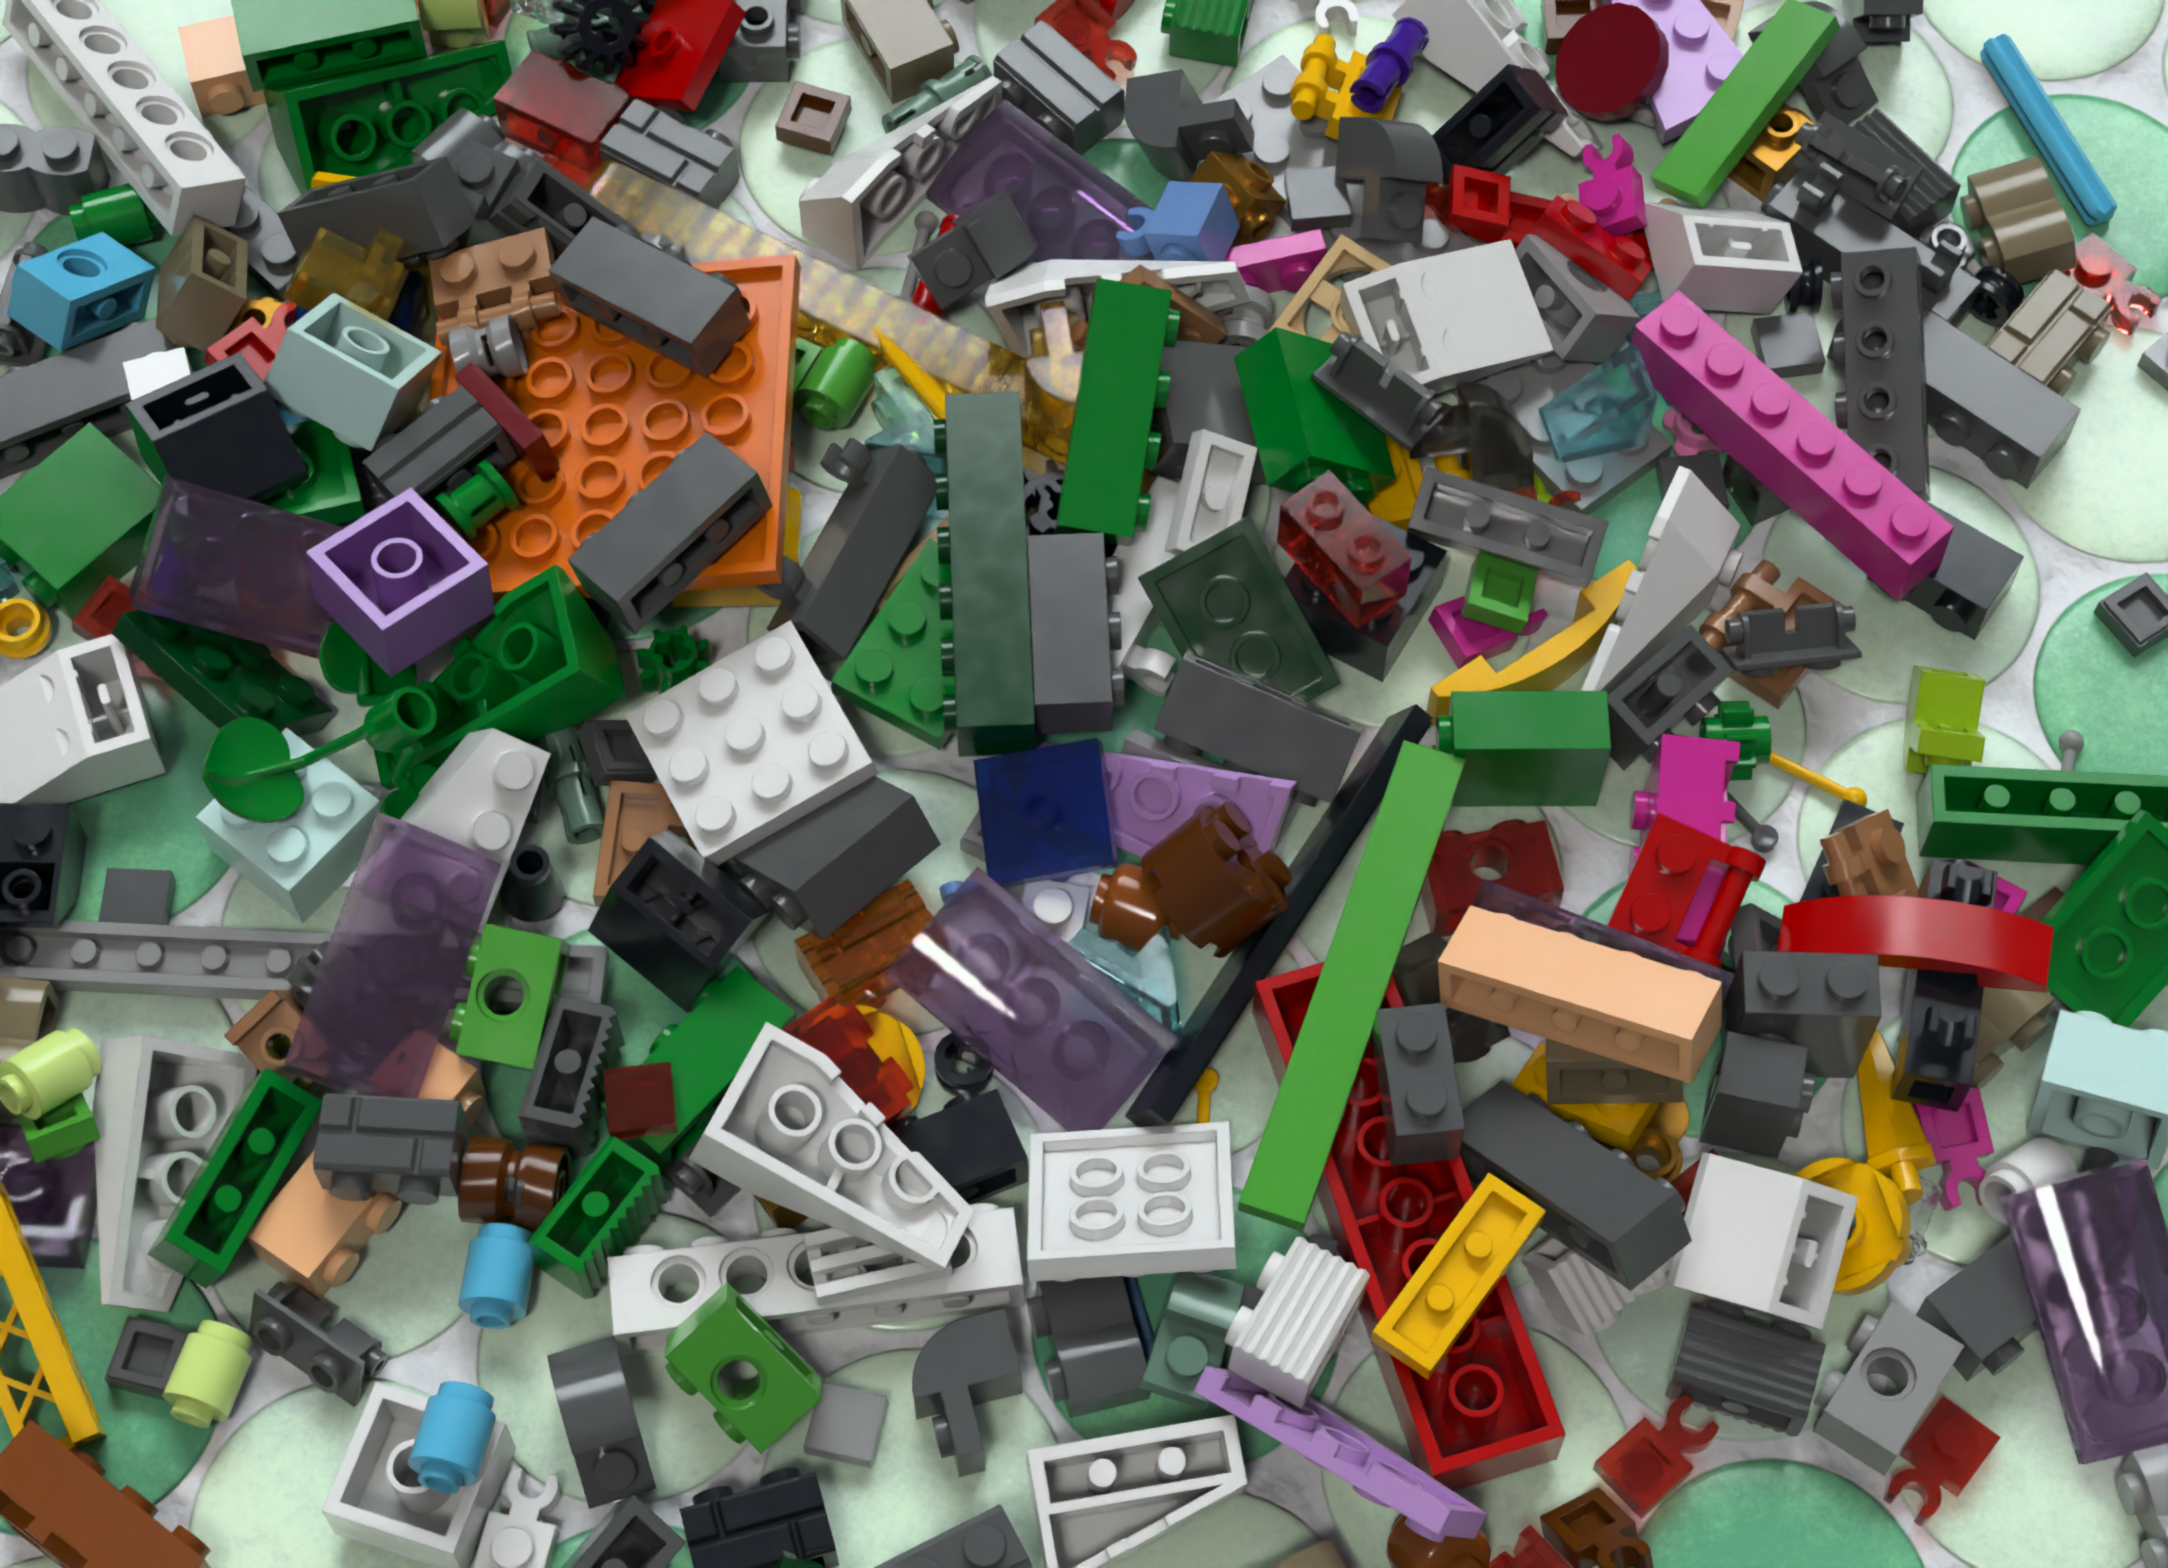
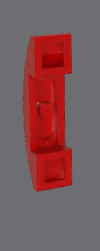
(1492, 213)
(1925, 935)

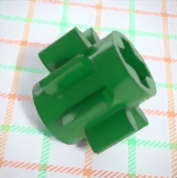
(671, 659)
(1737, 723)

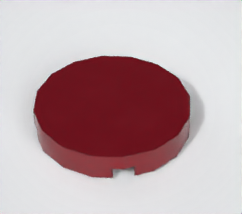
(1611, 61)

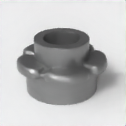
(1954, 235)

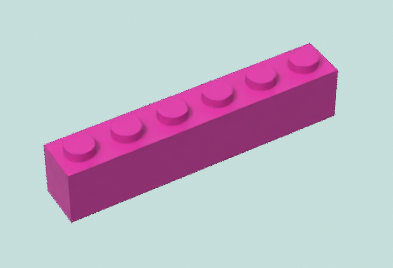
(1791, 446)

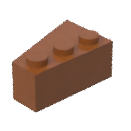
(80, 1518)

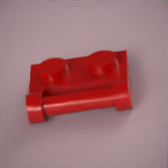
(1667, 880)

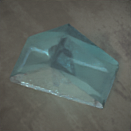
(1602, 410)

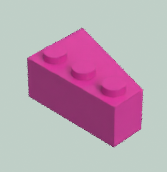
(1691, 787)

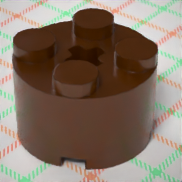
(1217, 879)

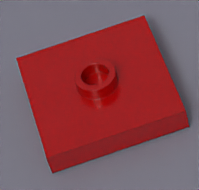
(681, 53)

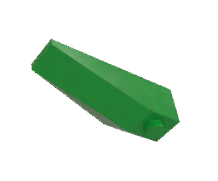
(380, 113)
(524, 674)

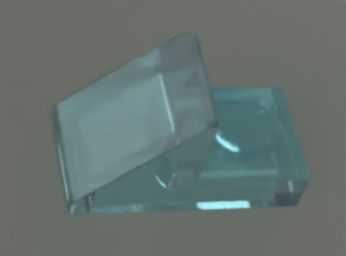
(903, 419)
(1145, 978)

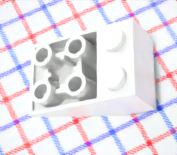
(1449, 315)
(75, 726)

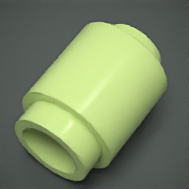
(48, 1073)
(208, 1374)

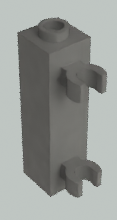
(1833, 223)
(856, 548)

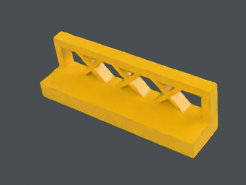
(47, 1339)

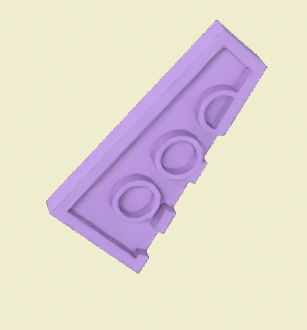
(1698, 61)
(1159, 795)
(1348, 1453)

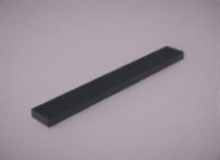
(1256, 956)

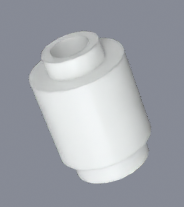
(2026, 1167)

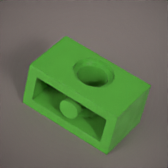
(500, 957)
(729, 1331)

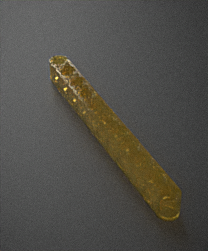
(830, 299)

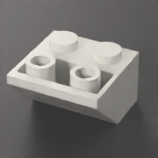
(1722, 256)
(1763, 1240)

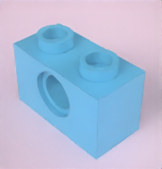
(80, 291)

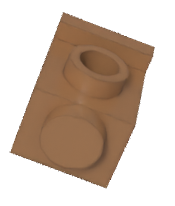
(257, 1030)

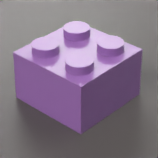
(400, 581)

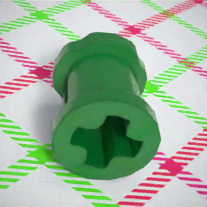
(477, 501)

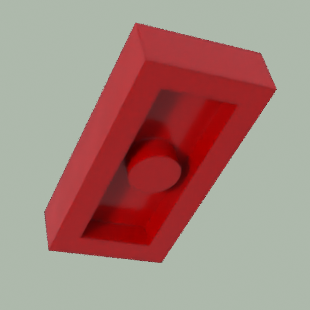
(1611, 259)

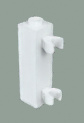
(1139, 619)

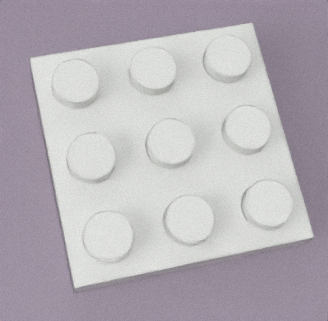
(750, 744)
(1130, 1202)

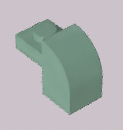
(1190, 1334)

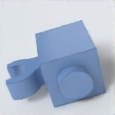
(1188, 224)

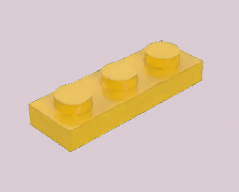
(1458, 1275)

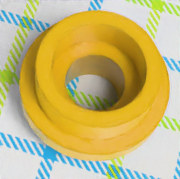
(23, 613)

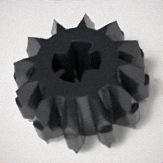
(593, 46)

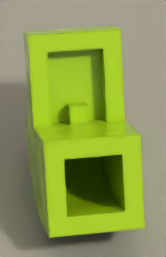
(1943, 719)

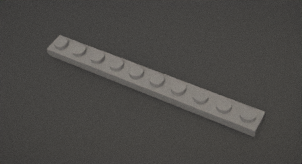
(216, 961)

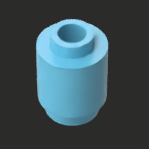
(497, 1276)
(453, 1437)

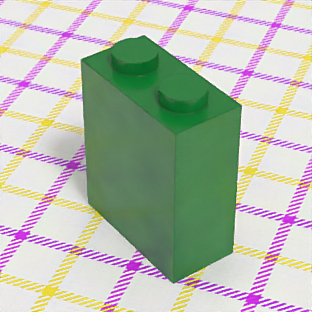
(1302, 425)
(76, 520)
(1527, 746)

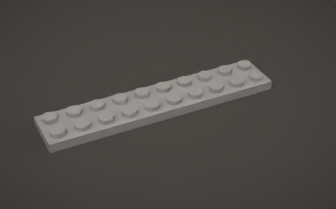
(1291, 144)

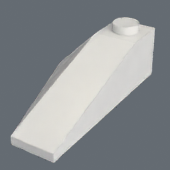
(1478, 40)
(883, 183)
(1017, 295)
(1680, 568)
(156, 1120)
(819, 1150)

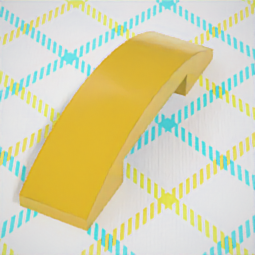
(1553, 660)

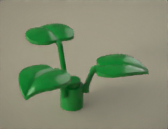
(251, 762)

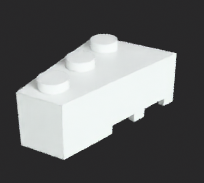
(481, 798)
(1130, 1488)

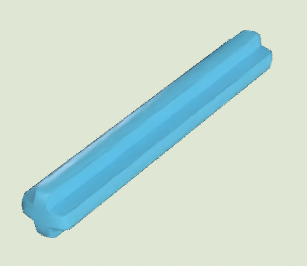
(2048, 130)

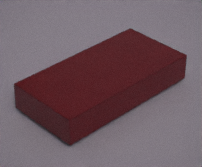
(522, 433)

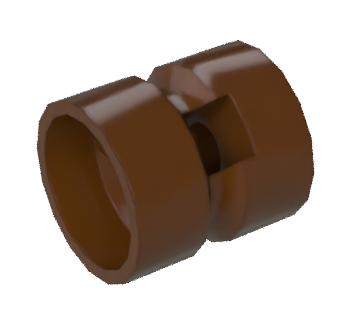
(491, 1178)

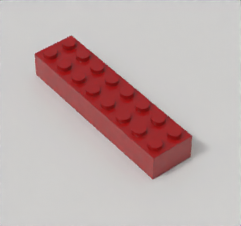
(1487, 1399)

